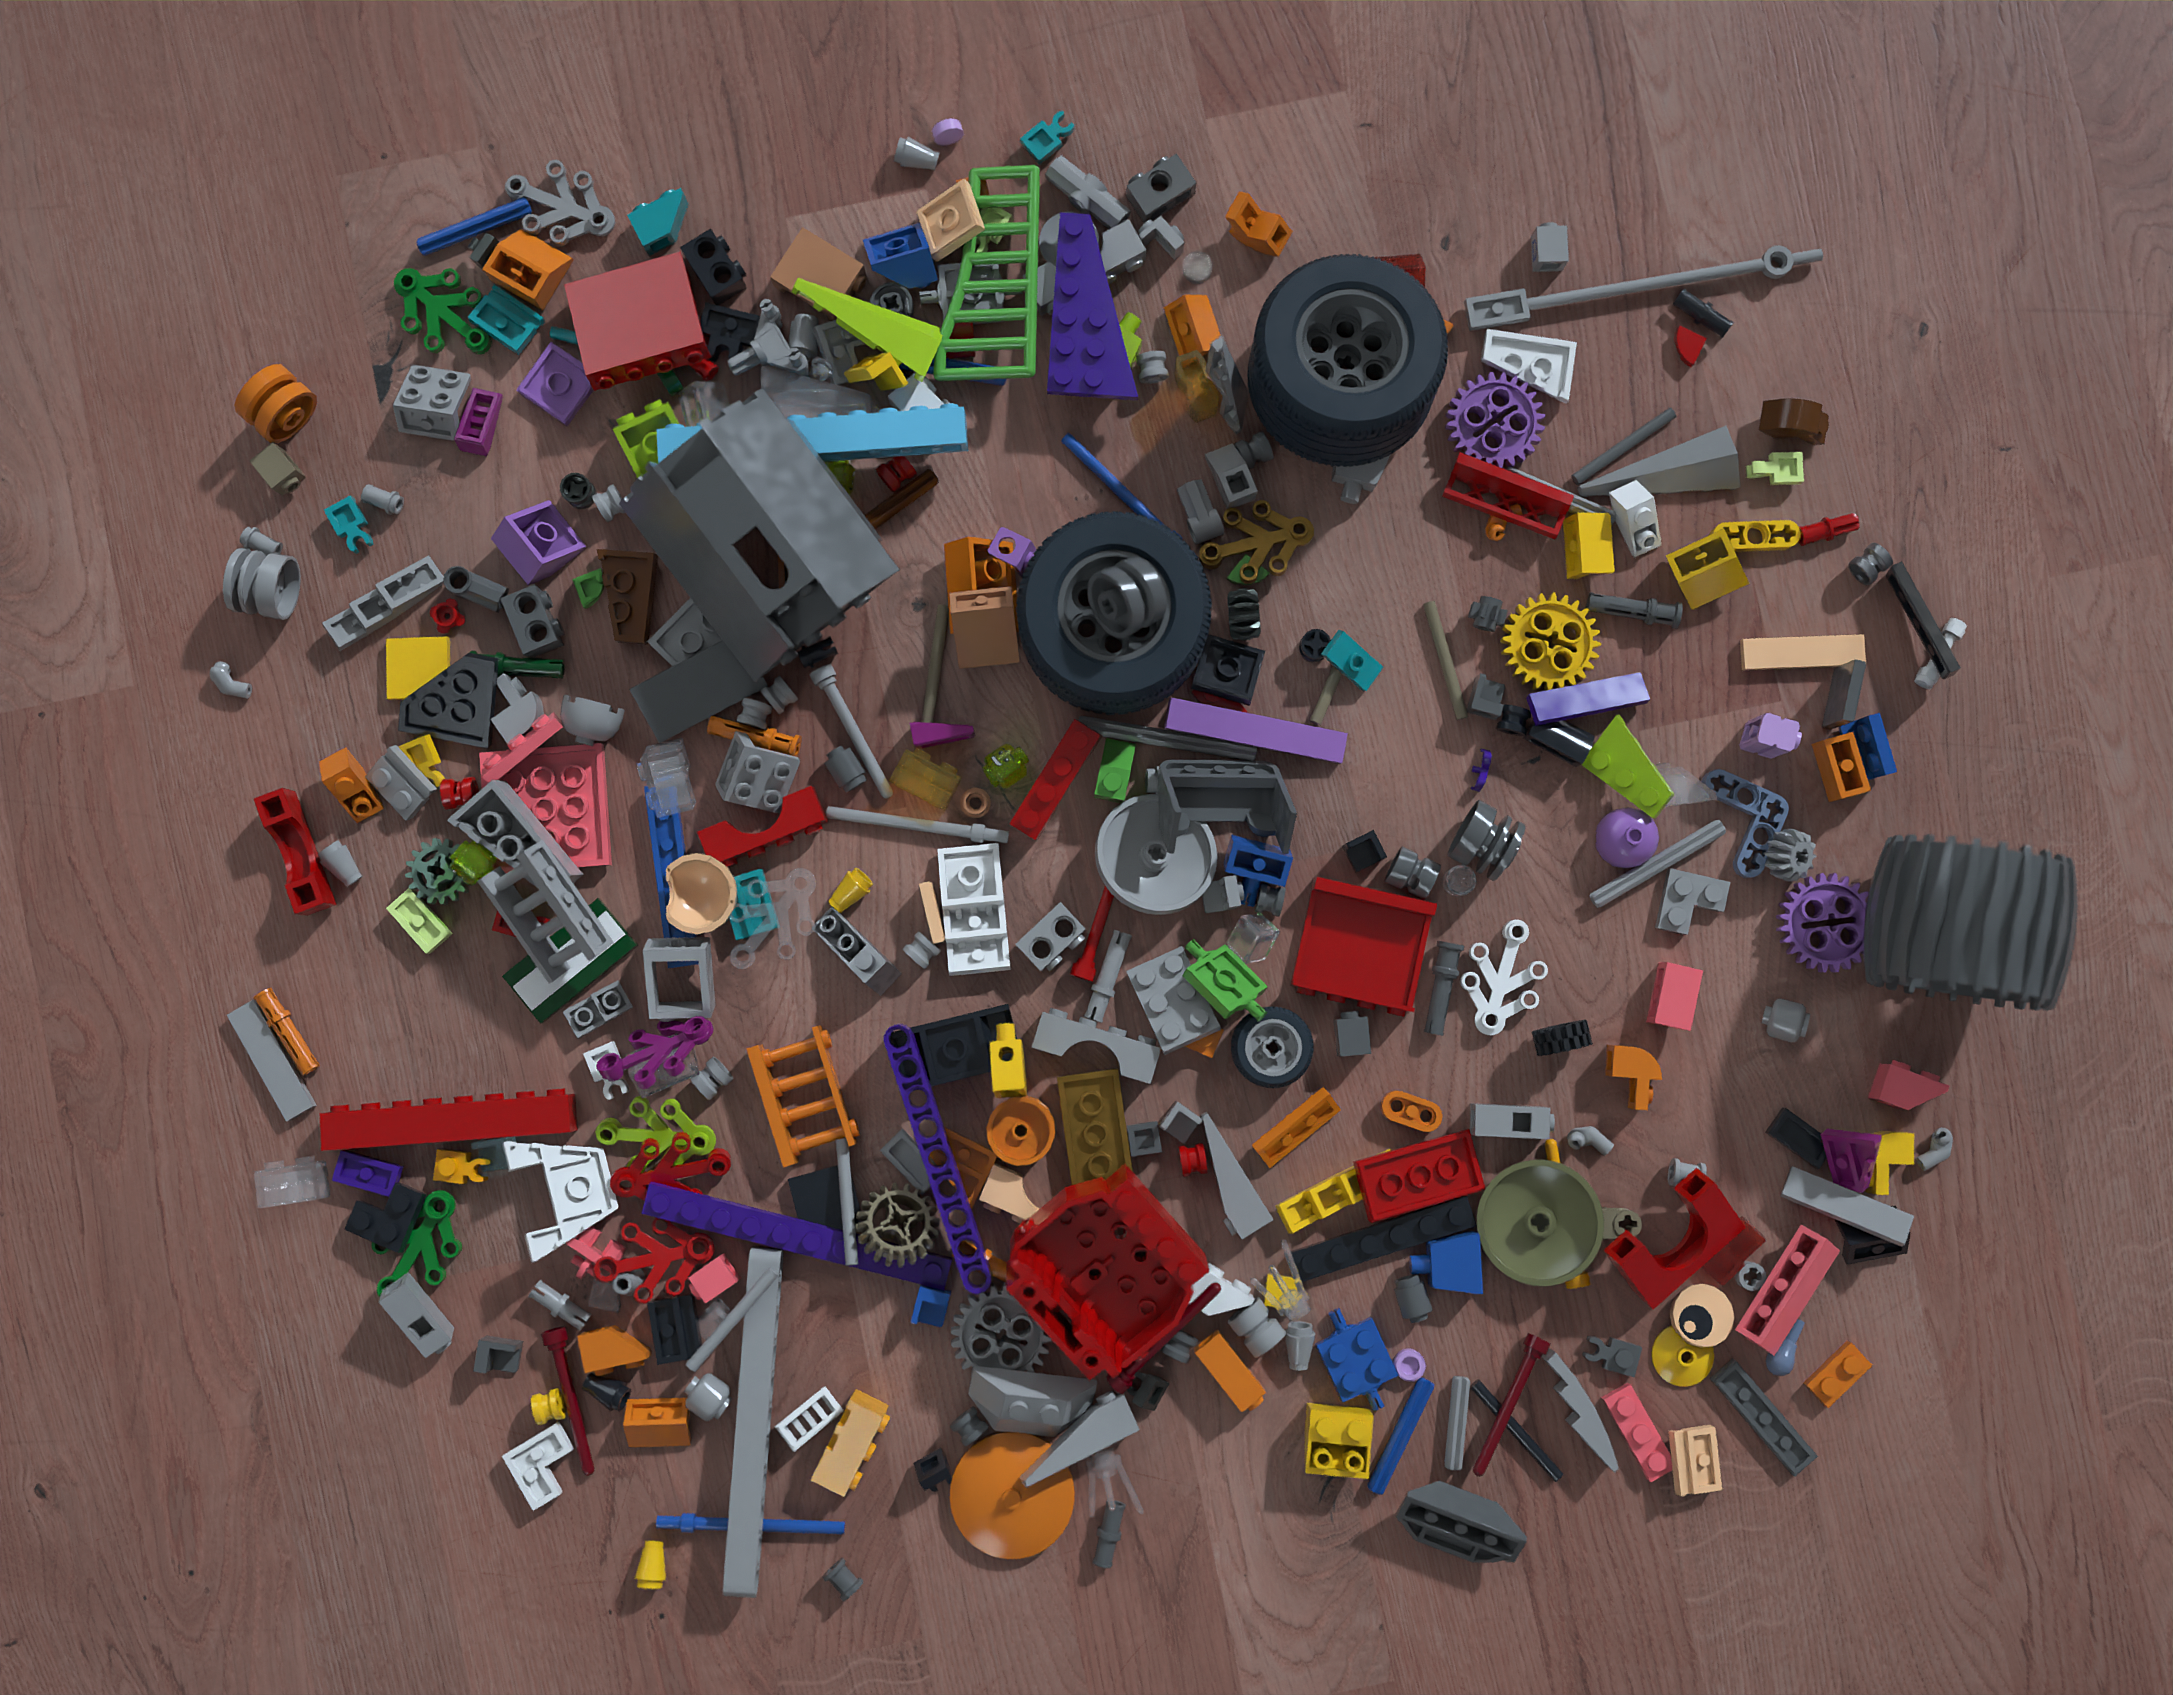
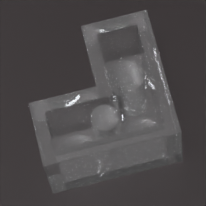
(666, 773)

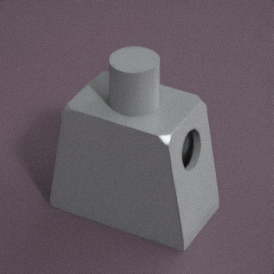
(1358, 478)

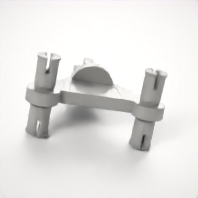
(769, 346)

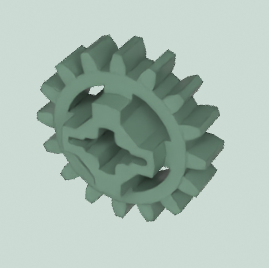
(435, 882)

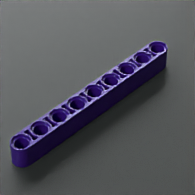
(936, 1173)

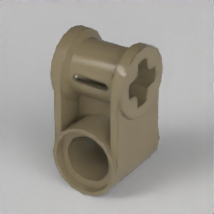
(1611, 1220)

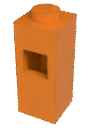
(1230, 1371)

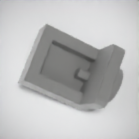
(1167, 236)
(1223, 895)

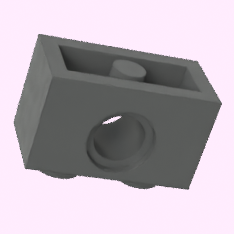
(1151, 203)

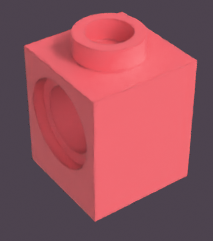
(713, 1279)

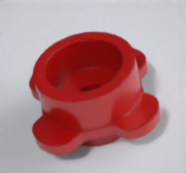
(440, 610)

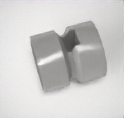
(1258, 1329)

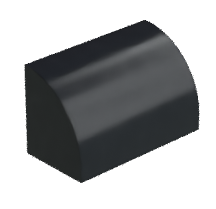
(1561, 740)

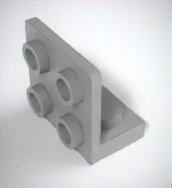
(430, 402)
(755, 775)

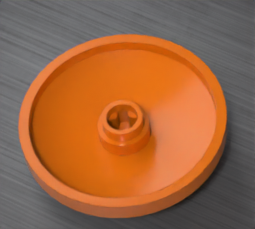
(1000, 1511)

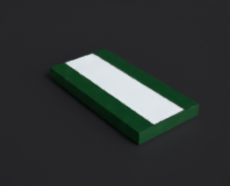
(546, 998)

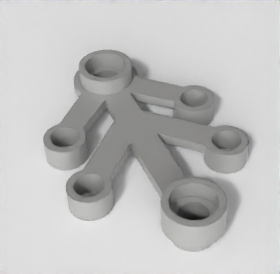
(564, 207)

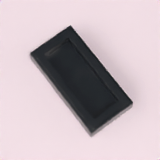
(1798, 1137)

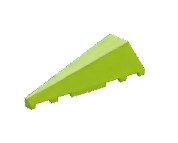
(904, 337)

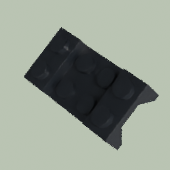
(955, 1045)

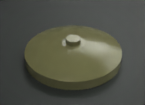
(1540, 1222)

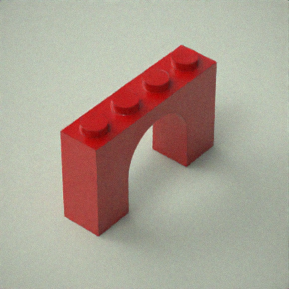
(1710, 1229)

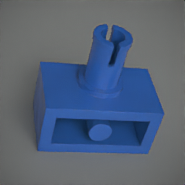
(1256, 863)

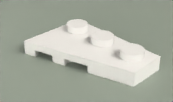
(1533, 359)

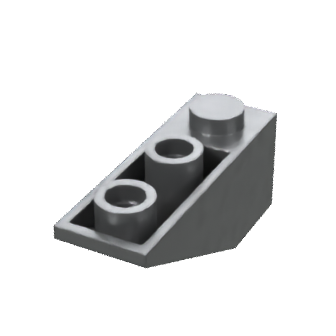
(856, 951)

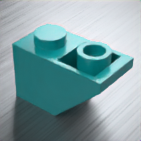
(660, 220)

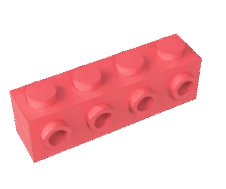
(1787, 1290)

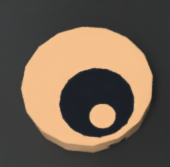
(1702, 1315)

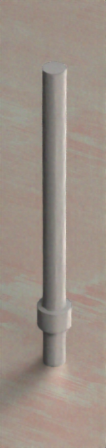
(977, 832)

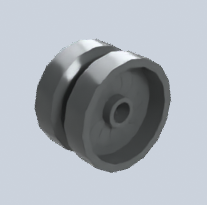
(1127, 597)

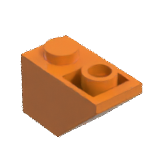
(348, 784)
(610, 1347)

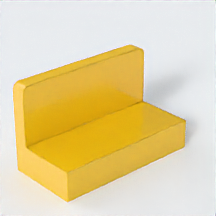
(881, 369)
(1588, 544)

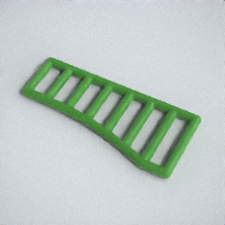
(964, 286)

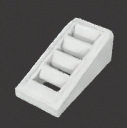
(786, 1434)

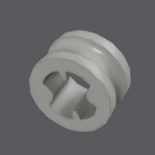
(1755, 1284)

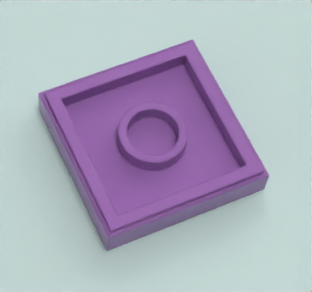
(557, 384)

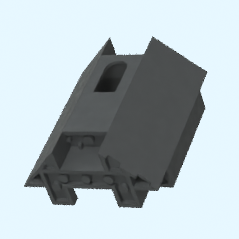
(763, 473)

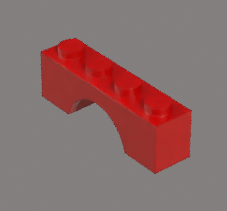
(1055, 779)
(799, 814)
(287, 825)

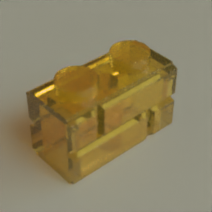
(926, 779)

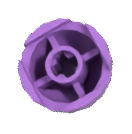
(1626, 837)

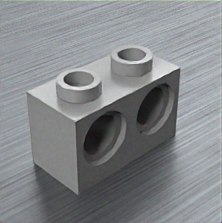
(1045, 931)

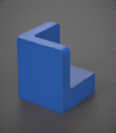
(931, 1306)

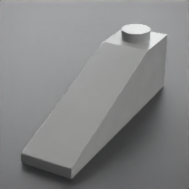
(1238, 1197)
(1091, 1432)

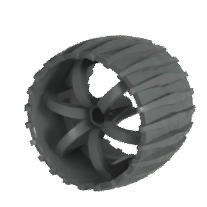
(1971, 921)

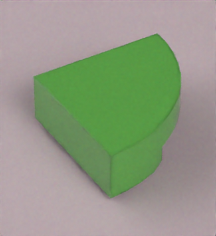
(1234, 575)
(589, 587)

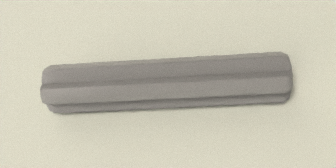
(1457, 1423)

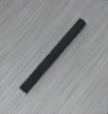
(1518, 1432)

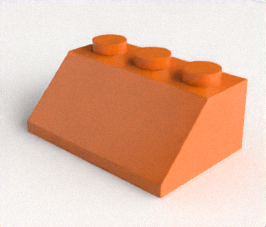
(972, 568)

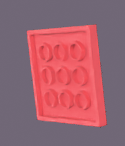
(568, 797)

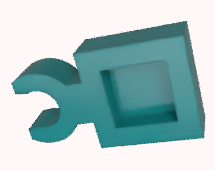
(1044, 139)
(347, 521)

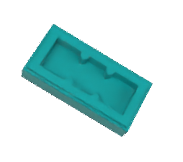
(1352, 660)

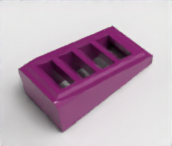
(476, 440)
(935, 734)

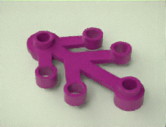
(692, 1033)

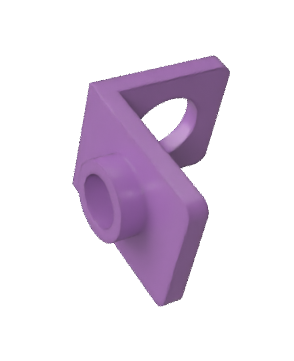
(1021, 554)

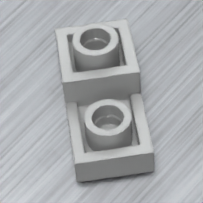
(597, 1009)

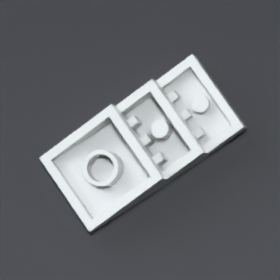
(973, 909)

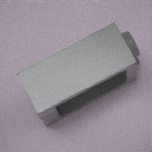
(679, 950)

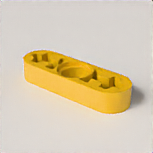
(1776, 526)

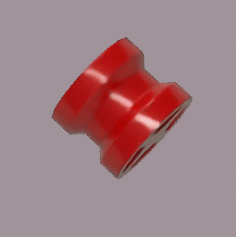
(1192, 1159)

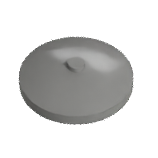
(1140, 869)

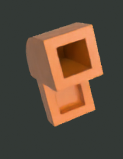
(1257, 228)
(1639, 1068)

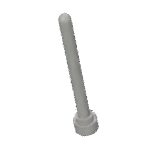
(825, 679)

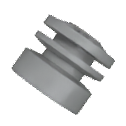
(261, 583)

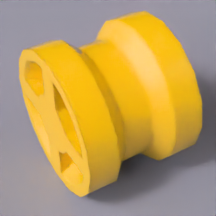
(548, 1406)

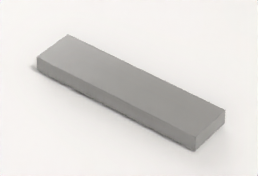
(271, 1061)
(1847, 1206)

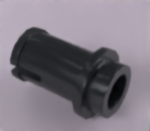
(814, 653)

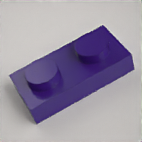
(366, 1172)

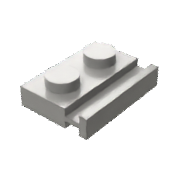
(400, 782)

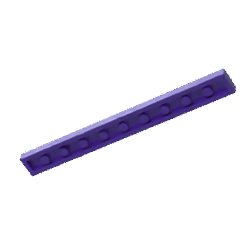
(783, 1233)

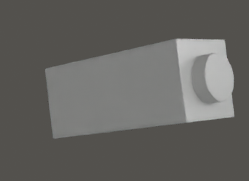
(1511, 1121)
(417, 1315)

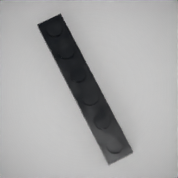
(1383, 1238)

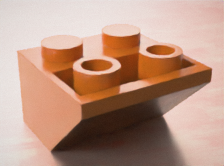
(527, 267)

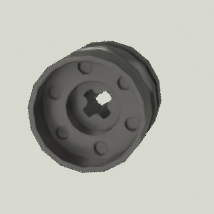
(1486, 840)

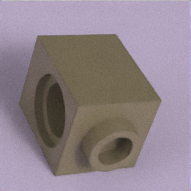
(278, 469)

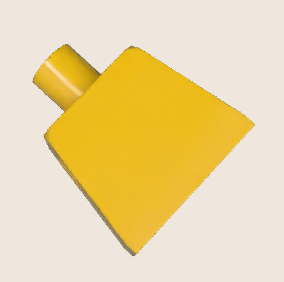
(1007, 1076)

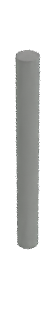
(847, 1206)
(732, 1319)

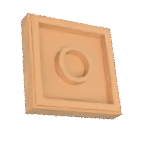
(950, 220)

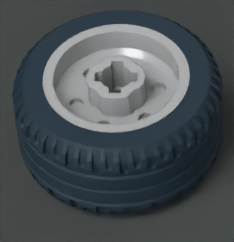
(1284, 1064)

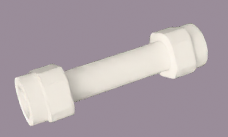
(1952, 632)

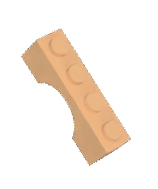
(1006, 1192)

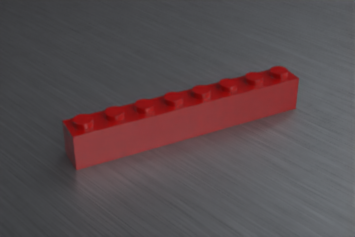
(448, 1121)

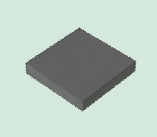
(1844, 694)

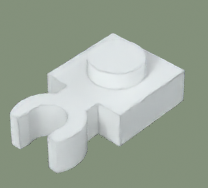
(592, 1058)

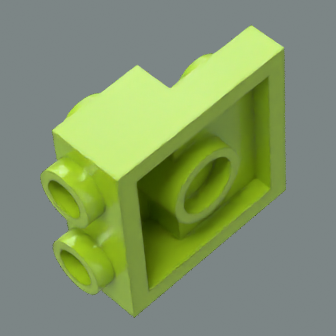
(639, 434)

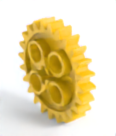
(1557, 615)

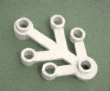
(1501, 982)

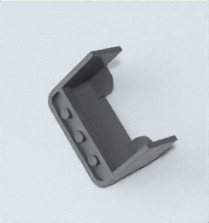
(1224, 793)

